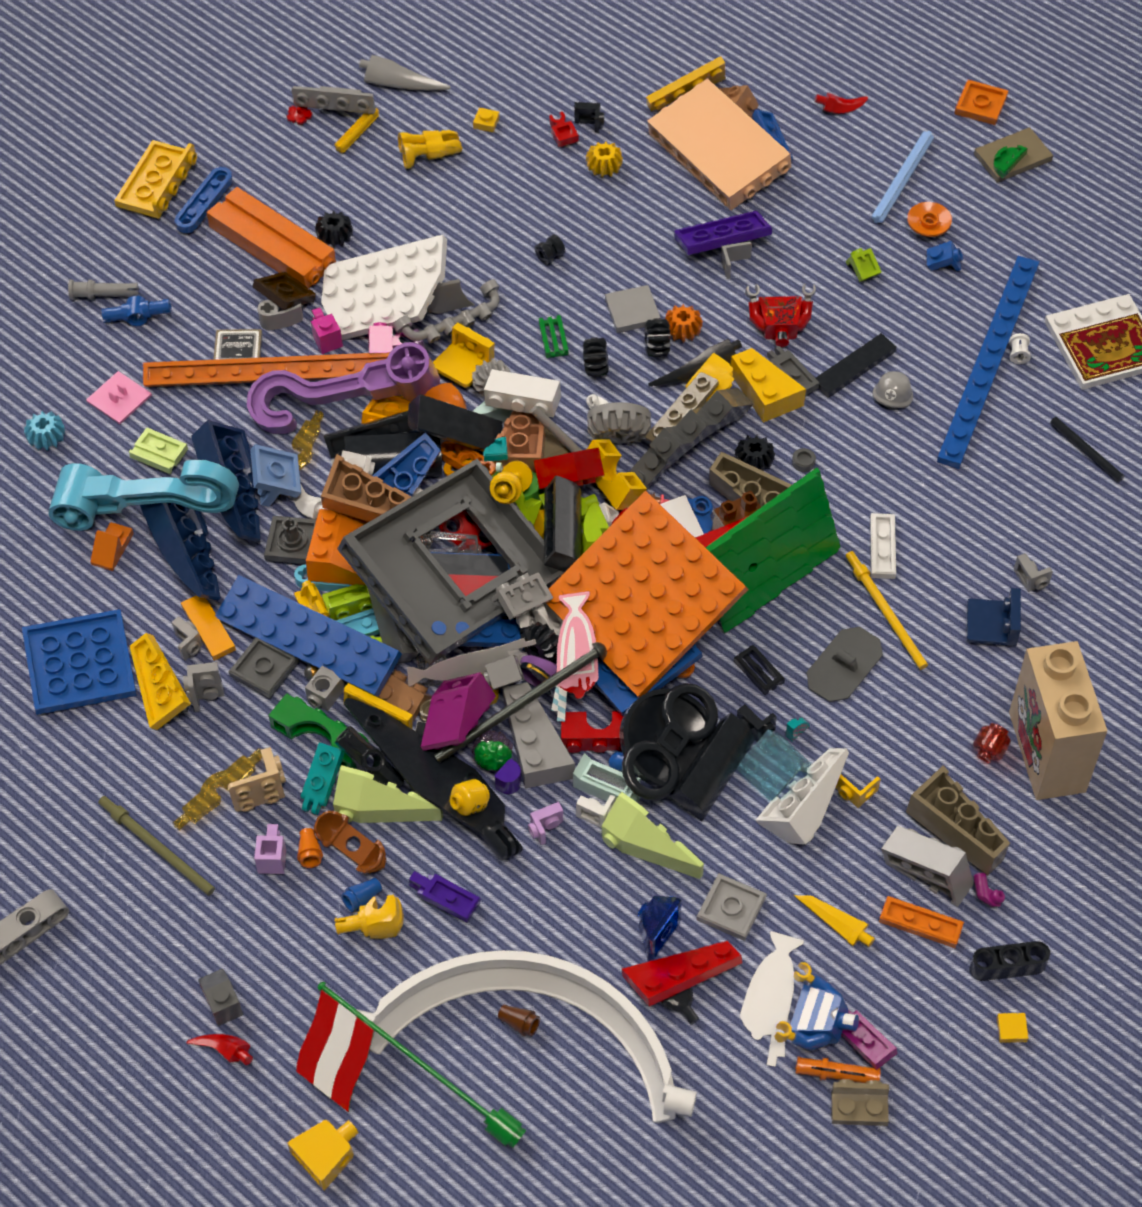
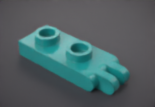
(321, 777)

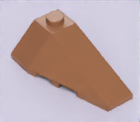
(524, 439)

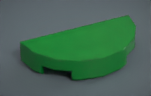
(1007, 159)

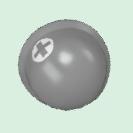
(893, 390)

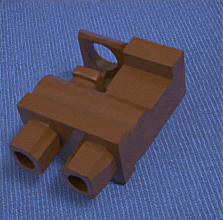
(735, 510)

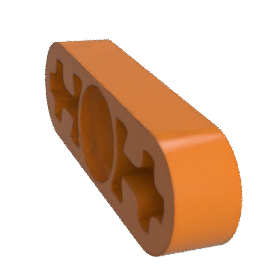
(461, 453)

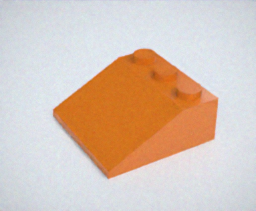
(323, 559)

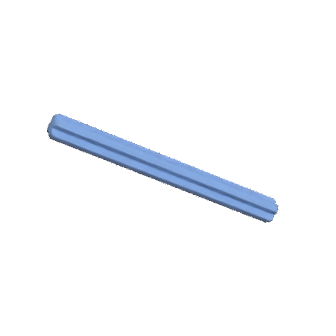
(902, 177)

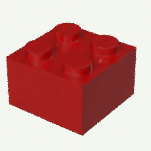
(575, 466)

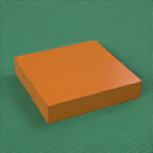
(981, 102)

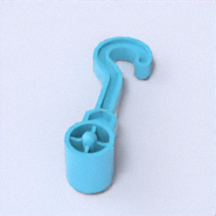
(86, 492)

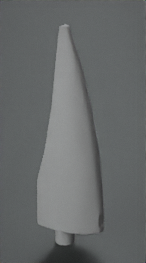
(390, 74)

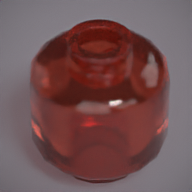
(991, 742)

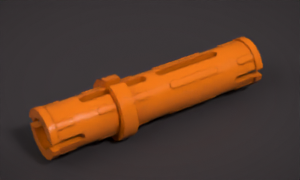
(804, 1065)

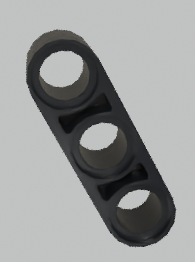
(1018, 952)

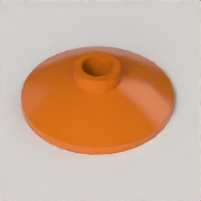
(929, 219)

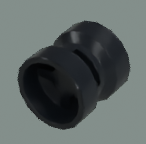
(548, 250)

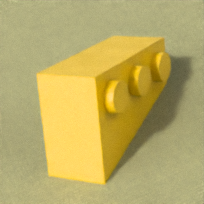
(766, 385)

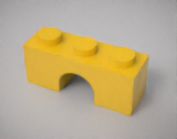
(621, 487)

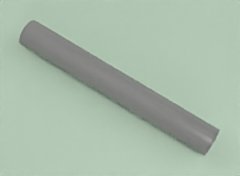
(554, 429)

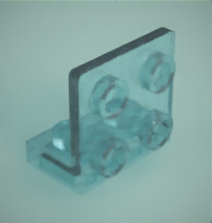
(772, 764)

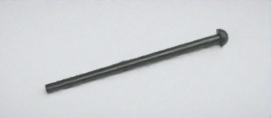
(598, 650)

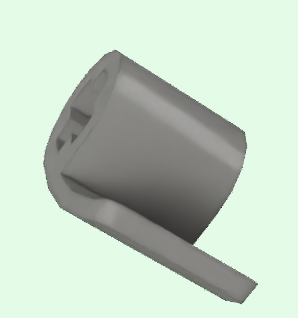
(272, 319)

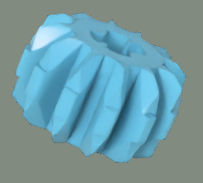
(44, 430)

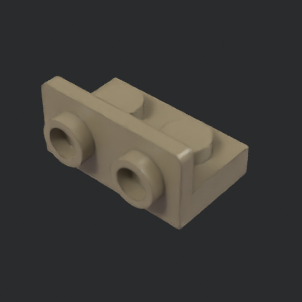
(859, 1103)

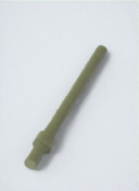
(122, 816)

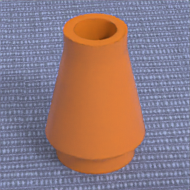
(309, 849)

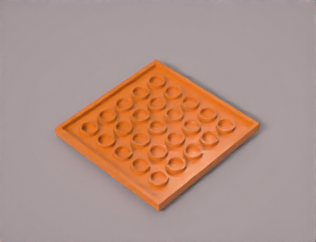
(648, 592)

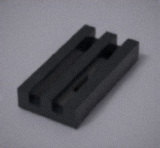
(778, 678)

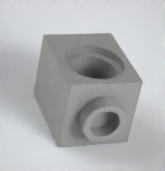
(503, 672)
(321, 680)

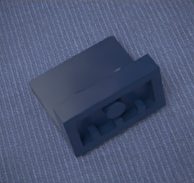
(995, 620)

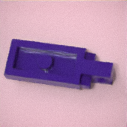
(445, 895)

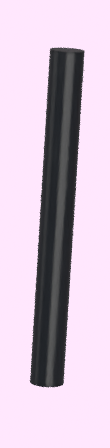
(1087, 449)

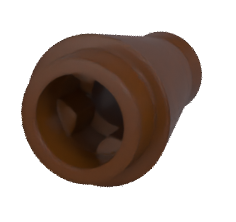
(521, 1020)

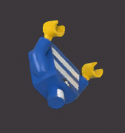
(818, 1014)

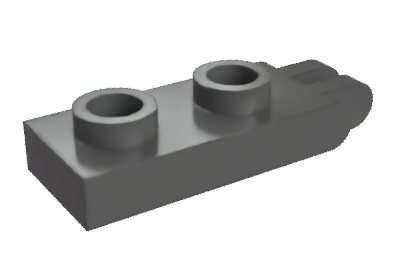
(793, 367)

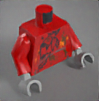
(780, 316)

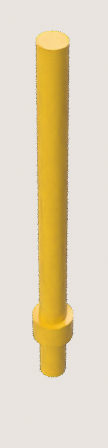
(862, 574)

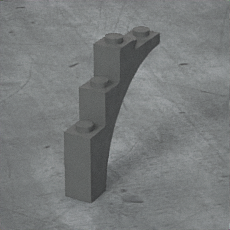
(673, 442)

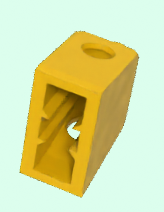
(324, 1150)

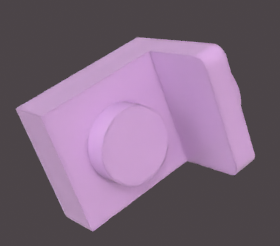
(545, 818)

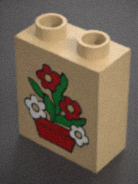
(1057, 720)

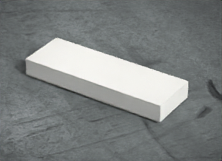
(883, 546)

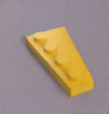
(670, 93)
(158, 684)

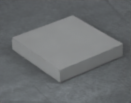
(631, 308)
(731, 907)

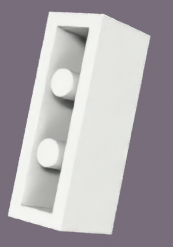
(521, 392)

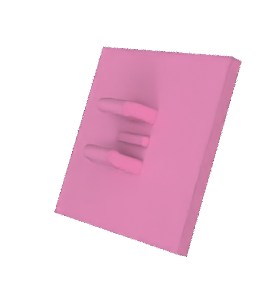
(119, 397)

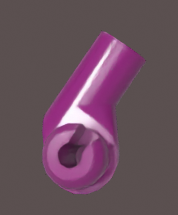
(985, 894)

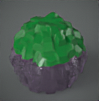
(492, 750)

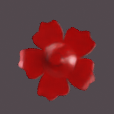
(299, 114)

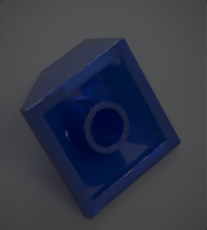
(658, 923)

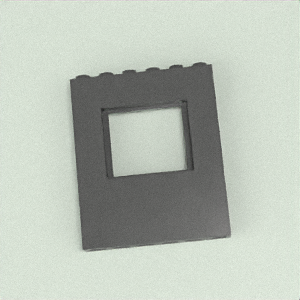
(413, 582)

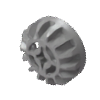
(619, 422)

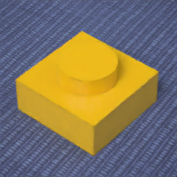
(486, 120)

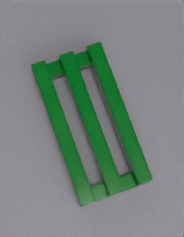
(551, 322)

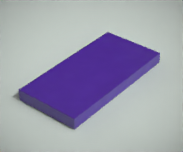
(722, 232)

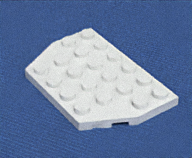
(384, 285)

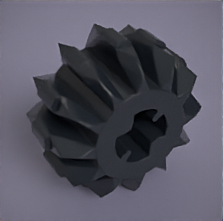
(334, 228)
(657, 337)
(595, 356)
(755, 452)
(545, 639)

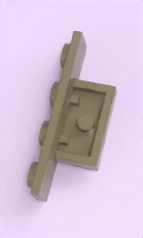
(692, 397)

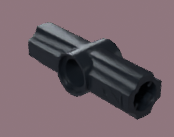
(358, 749)

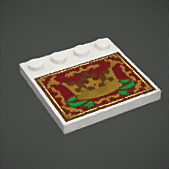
(1100, 340)

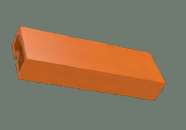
(270, 237)

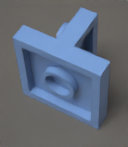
(274, 473)

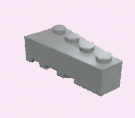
(537, 744)

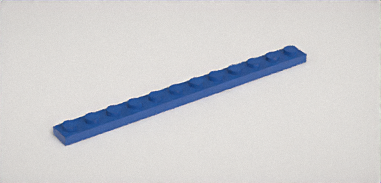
(987, 363)

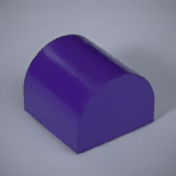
(508, 778)

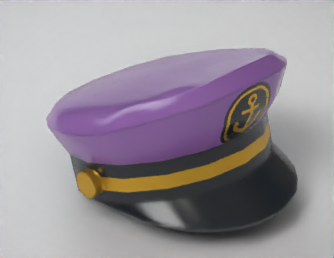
(537, 670)

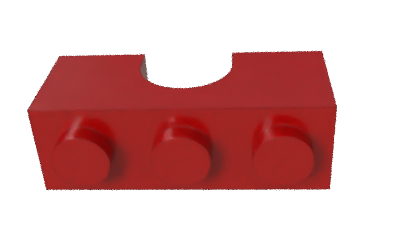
(580, 736)

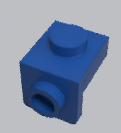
(944, 255)

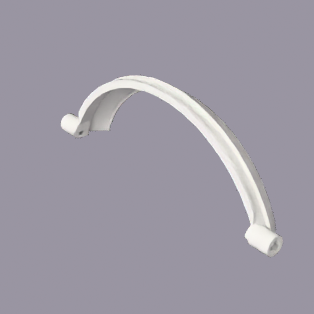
(543, 976)

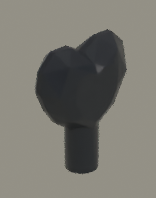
(682, 1003)

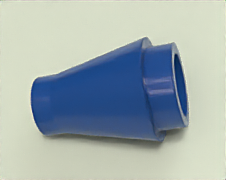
(360, 894)

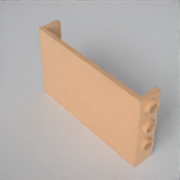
(719, 144)

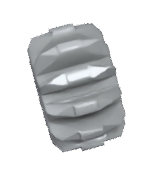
(482, 373)

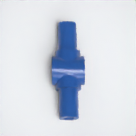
(136, 310)

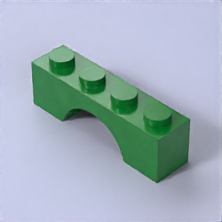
(295, 717)

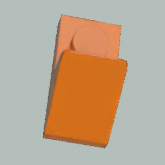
(110, 545)

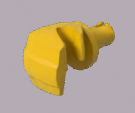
(373, 921)

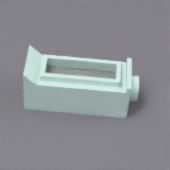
(600, 780)

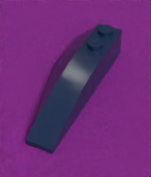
(231, 449)
(183, 543)

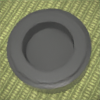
(803, 460)

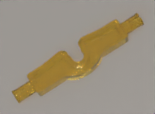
(306, 438)
(208, 798)

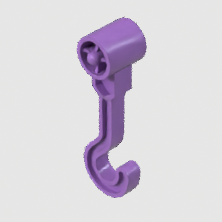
(404, 373)

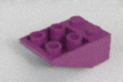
(456, 710)

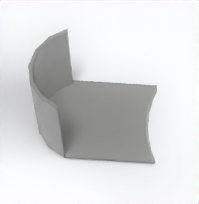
(448, 297)

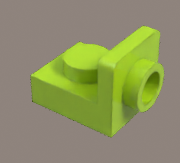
(864, 264)

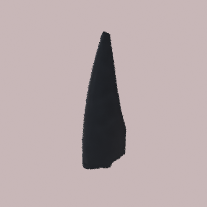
(683, 374)

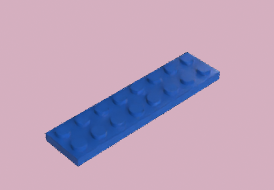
(308, 635)

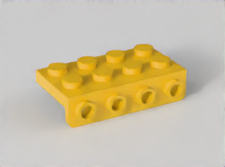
(156, 178)

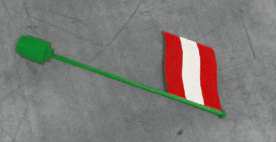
(340, 1047)

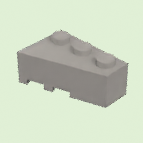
(931, 861)

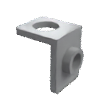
(734, 253)

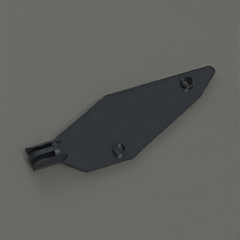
(435, 779)

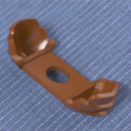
(334, 830)

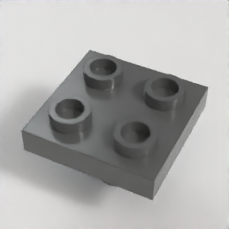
(289, 539)

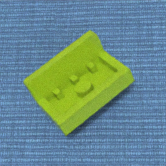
(347, 601)

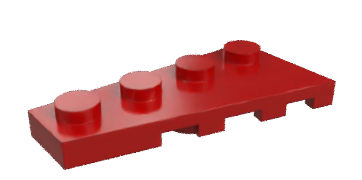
(678, 972)

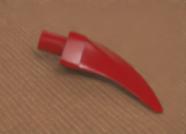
(839, 105)
(229, 1046)

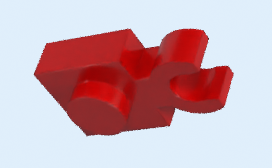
(563, 131)

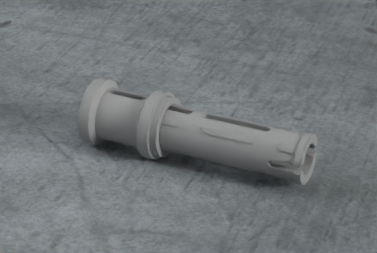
(91, 289)

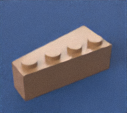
(358, 493)

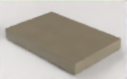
(1036, 155)

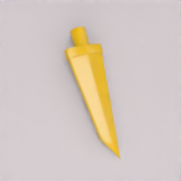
(844, 924)

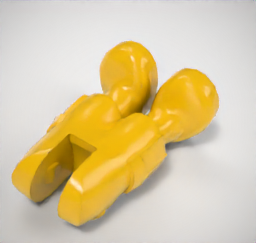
(431, 143)

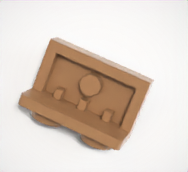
(403, 696)

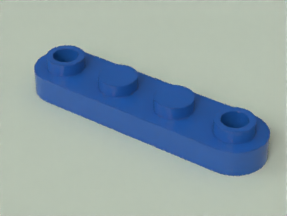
(203, 199)

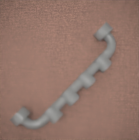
(465, 318)

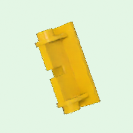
(311, 598)

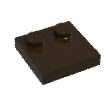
(284, 290)

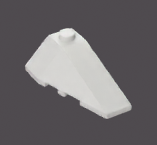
(804, 806)

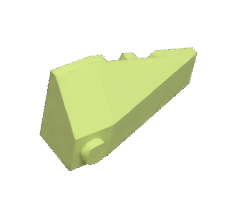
(374, 802)
(637, 836)

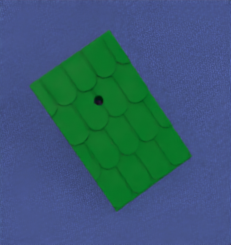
(775, 545)

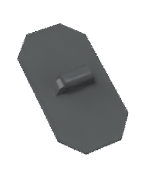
(844, 664)

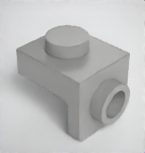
(189, 635)

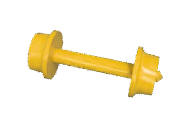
(511, 482)

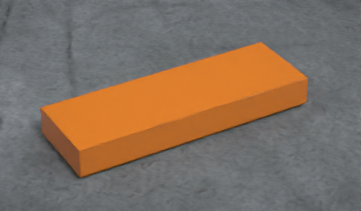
(921, 922)

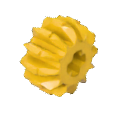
(604, 159)

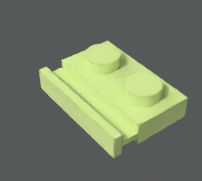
(158, 450)

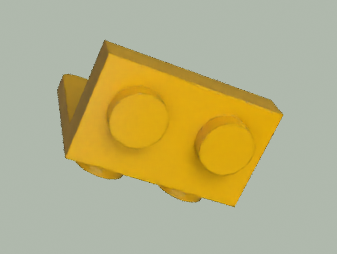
(463, 355)

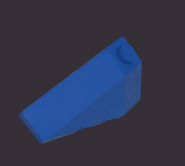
(410, 465)

